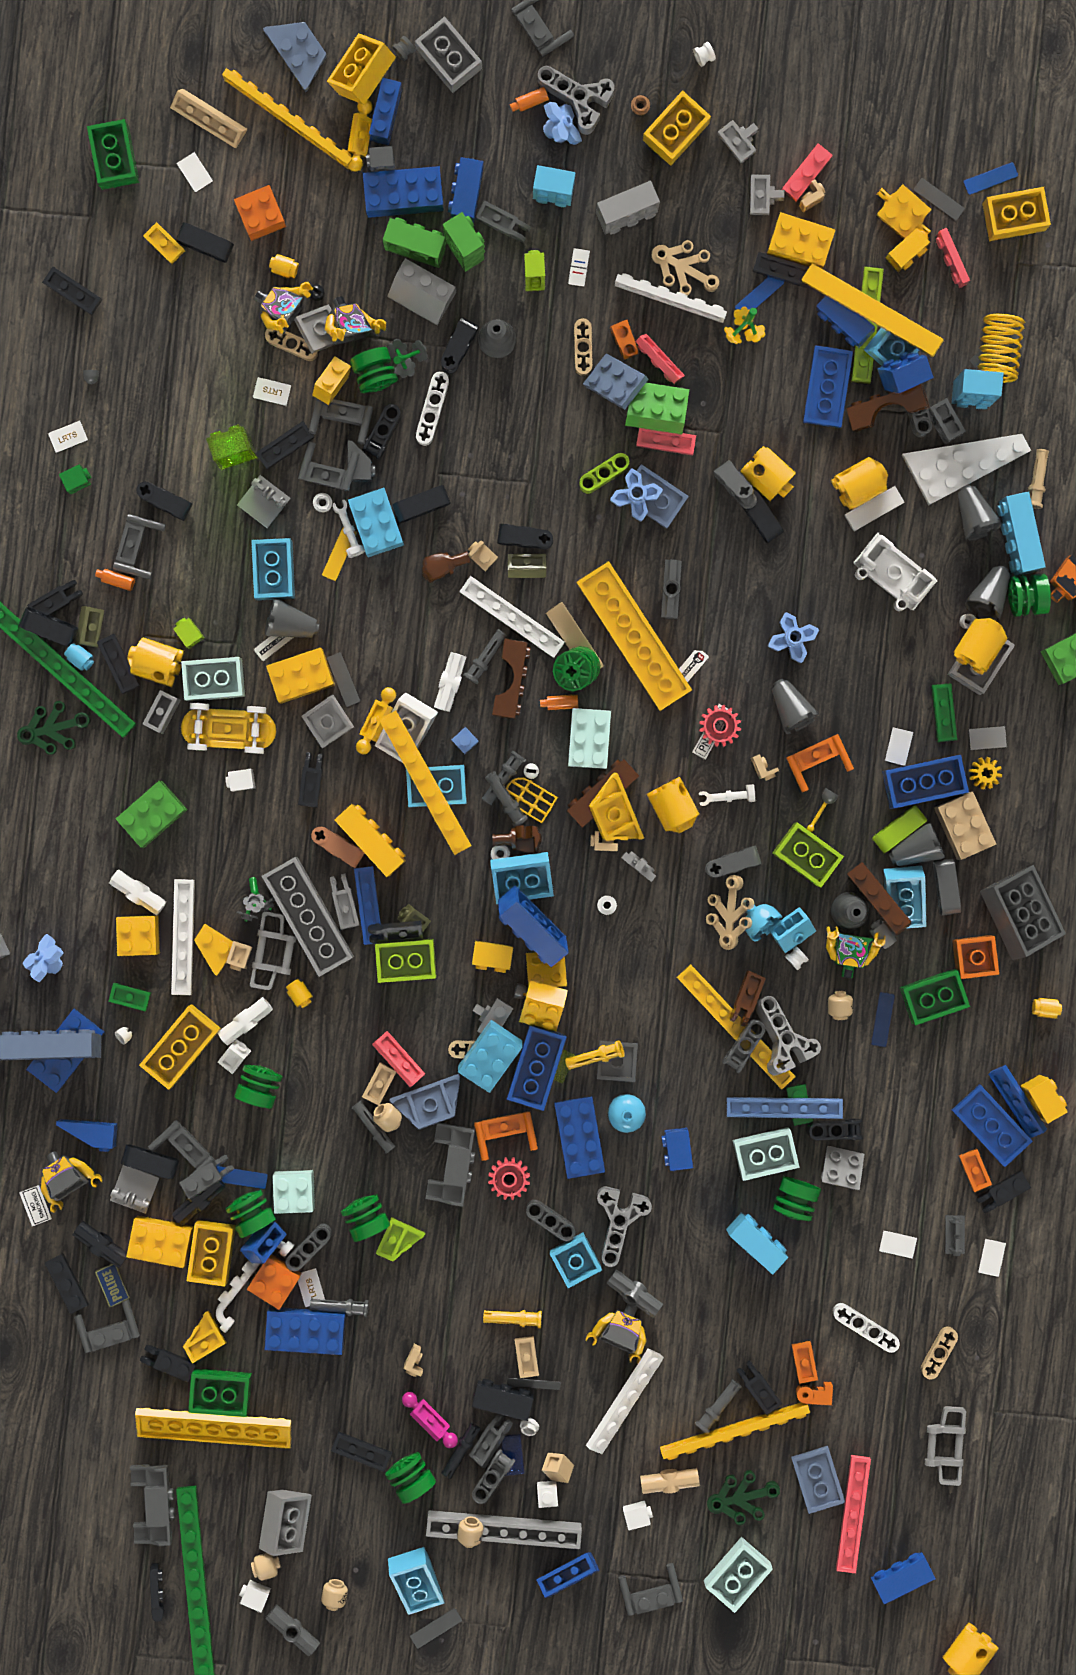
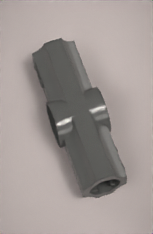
(672, 576)
(634, 1293)
(283, 1621)

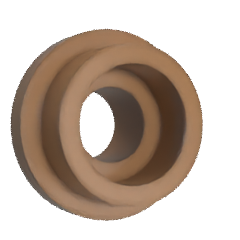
(640, 99)

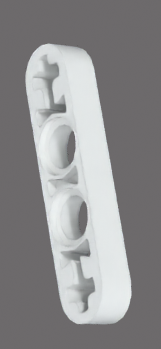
(431, 408)
(866, 1327)

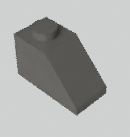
(364, 469)

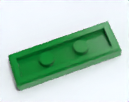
(944, 712)

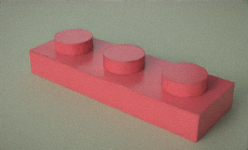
(807, 172)
(952, 258)
(659, 358)
(666, 441)
(398, 1059)

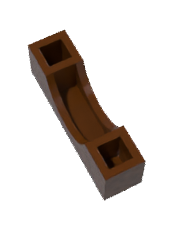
(864, 414)
(514, 654)
(580, 808)
(879, 899)

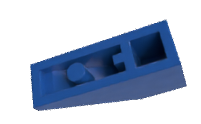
(96, 1134)

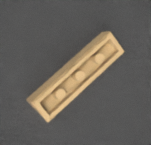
(208, 118)
(568, 628)

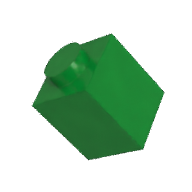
(75, 478)

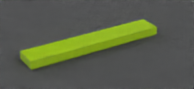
(863, 361)

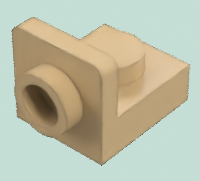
(809, 199)
(482, 555)
(760, 766)
(605, 845)
(238, 956)
(413, 1357)

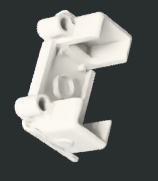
(894, 572)

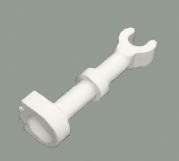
(355, 549)
(729, 796)

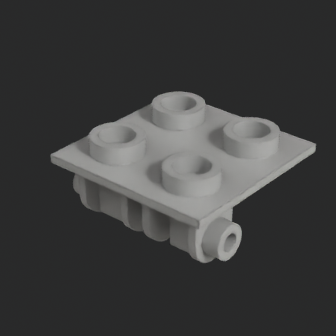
(263, 501)
(842, 1168)
(134, 1189)

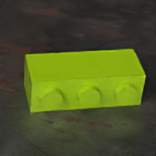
(534, 271)

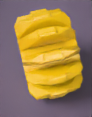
(983, 780)

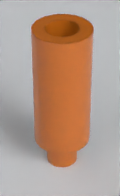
(530, 100)
(116, 579)
(560, 702)

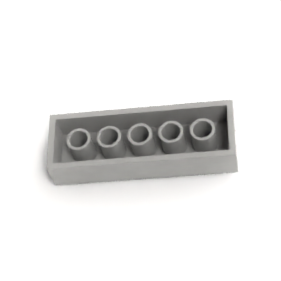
(307, 916)

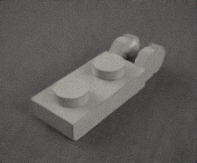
(344, 904)

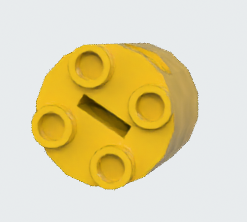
(774, 478)
(861, 482)
(981, 644)
(155, 661)
(674, 806)
(970, 1652)

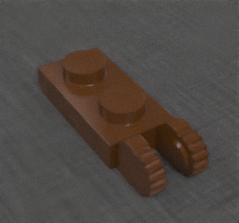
(747, 996)

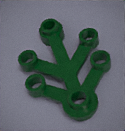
(50, 728)
(741, 1498)

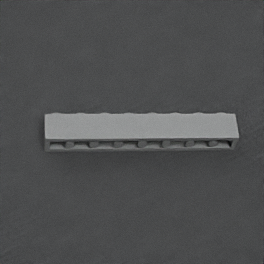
(509, 1529)

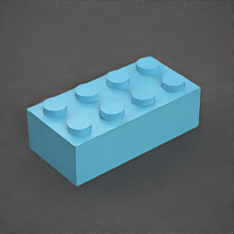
(1021, 534)

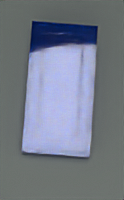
(513, 1449)

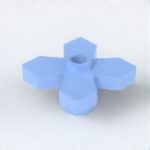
(560, 124)
(638, 505)
(803, 634)
(45, 959)

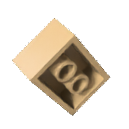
(965, 825)

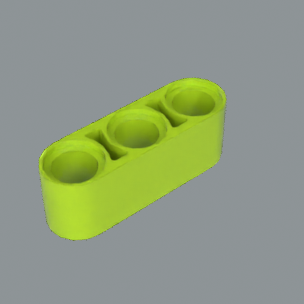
(609, 465)
(899, 829)

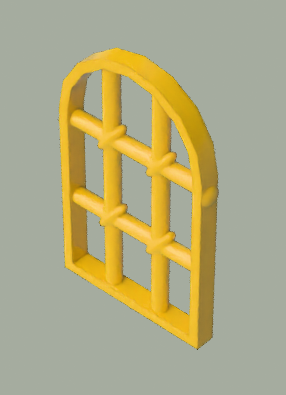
(537, 797)

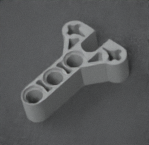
(591, 93)
(795, 1042)
(630, 1214)

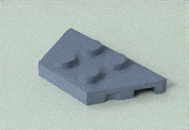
(298, 50)
(429, 1103)

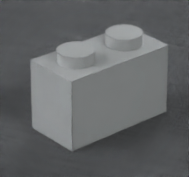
(161, 712)

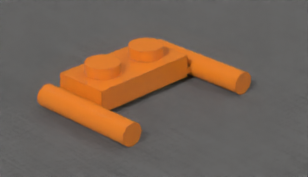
(817, 754)
(502, 1127)

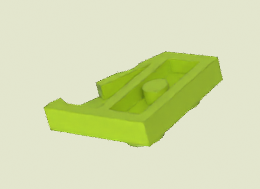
(398, 1239)

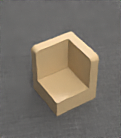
(557, 1467)

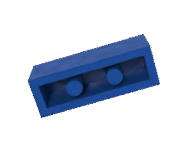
(385, 111)
(466, 187)
(845, 321)
(568, 1574)
(903, 1577)

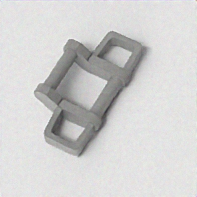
(257, 964)
(957, 1460)

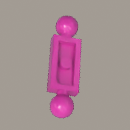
(429, 1420)

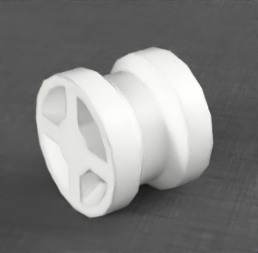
(704, 54)
(796, 957)

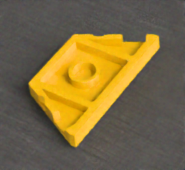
(614, 812)

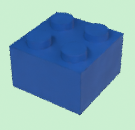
(905, 372)

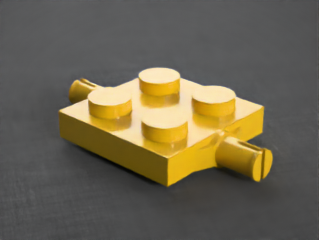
(903, 211)

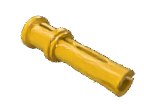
(603, 1053)
(523, 1318)

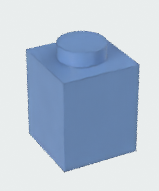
(465, 740)

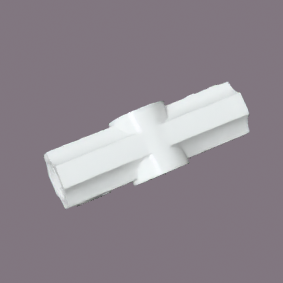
(450, 682)
(137, 892)
(245, 1021)

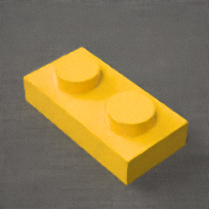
(164, 243)

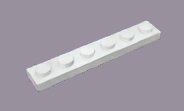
(677, 300)
(512, 617)
(183, 937)
(624, 1401)

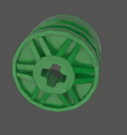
(373, 367)
(1032, 594)
(582, 660)
(257, 1089)
(796, 1199)
(250, 1213)
(365, 1217)
(412, 1480)

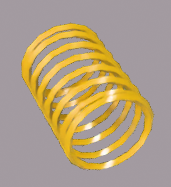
(1001, 359)

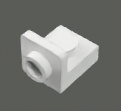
(234, 1056)

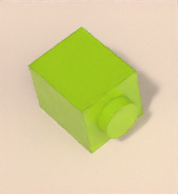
(188, 632)

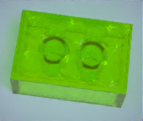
(231, 447)

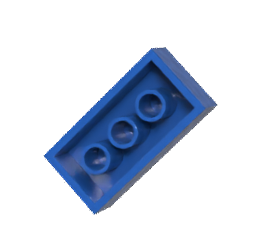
(403, 191)
(925, 781)
(532, 926)
(536, 1067)
(305, 1331)

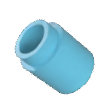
(79, 657)

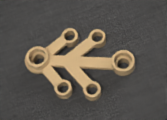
(682, 266)
(730, 915)

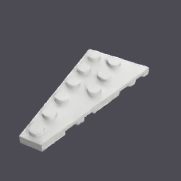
(952, 467)

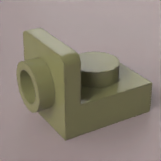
(411, 914)

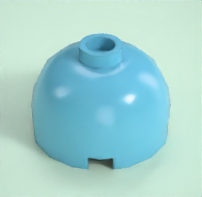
(762, 919)
(626, 1113)

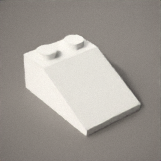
(416, 718)

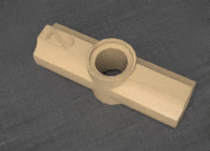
(669, 1481)

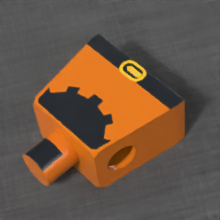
(1065, 580)

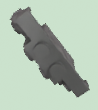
(457, 1164)
(158, 1505)

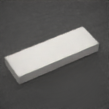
(874, 508)

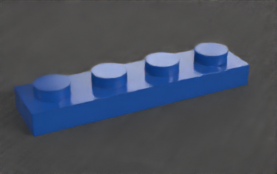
(367, 900)
(1017, 1101)

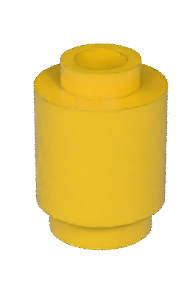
(284, 266)
(299, 993)
(1046, 1008)

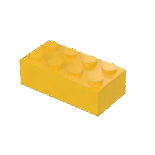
(370, 840)
(180, 1046)

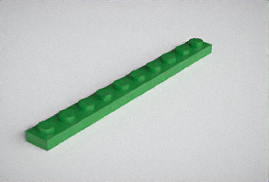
(66, 673)
(195, 1580)

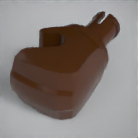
(440, 564)
(520, 838)

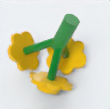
(744, 318)

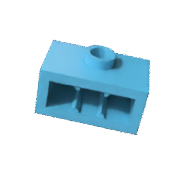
(792, 930)

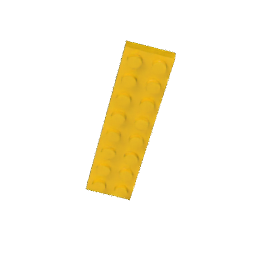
(634, 636)
(213, 1428)

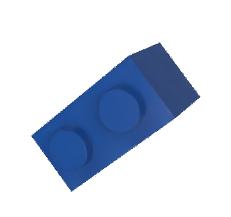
(678, 1149)
(263, 1243)

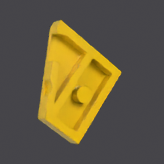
(214, 947)
(204, 1339)

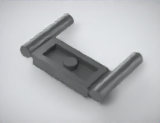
(536, 28)
(343, 412)
(327, 475)
(131, 544)
(185, 1144)
(110, 1334)
(652, 1598)

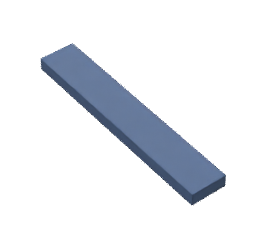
(785, 1107)

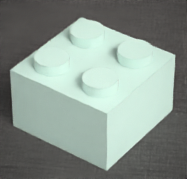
(293, 1191)

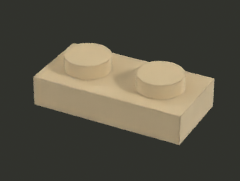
(379, 1083)
(526, 1357)

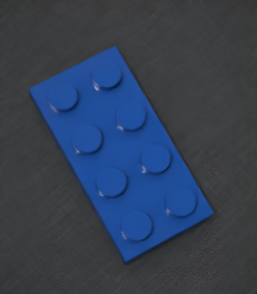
(827, 386)
(57, 1071)
(992, 1125)
(579, 1137)

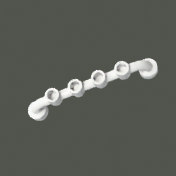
(237, 1284)

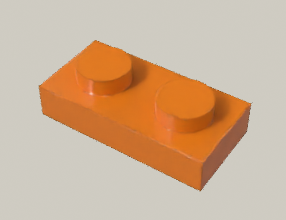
(975, 1170)
(804, 1362)

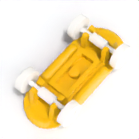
(228, 728)

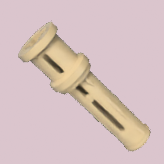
(1036, 488)

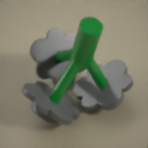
(398, 351)
(255, 902)

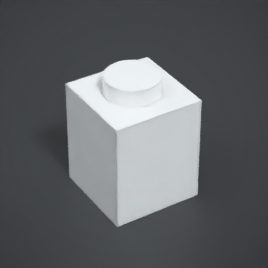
(240, 780)
(547, 1494)
(637, 1515)
(254, 1595)

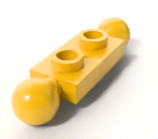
(359, 136)
(372, 727)

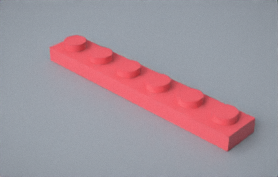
(853, 1514)

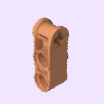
(338, 846)

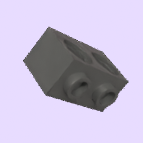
(380, 159)
(946, 421)

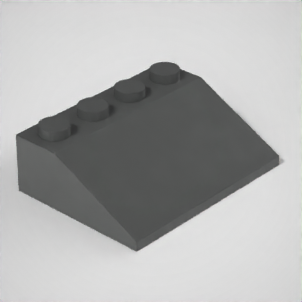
(1022, 913)

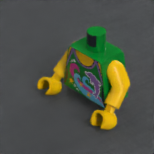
(852, 950)

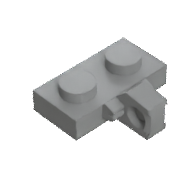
(739, 140)
(763, 195)
(639, 865)
(498, 1013)

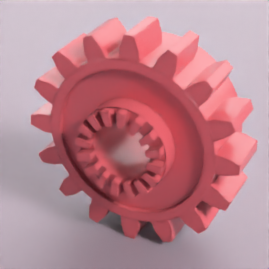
(710, 730)
(501, 1171)

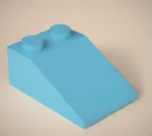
(908, 890)
(415, 1580)

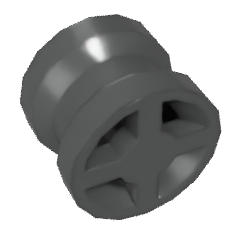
(403, 48)

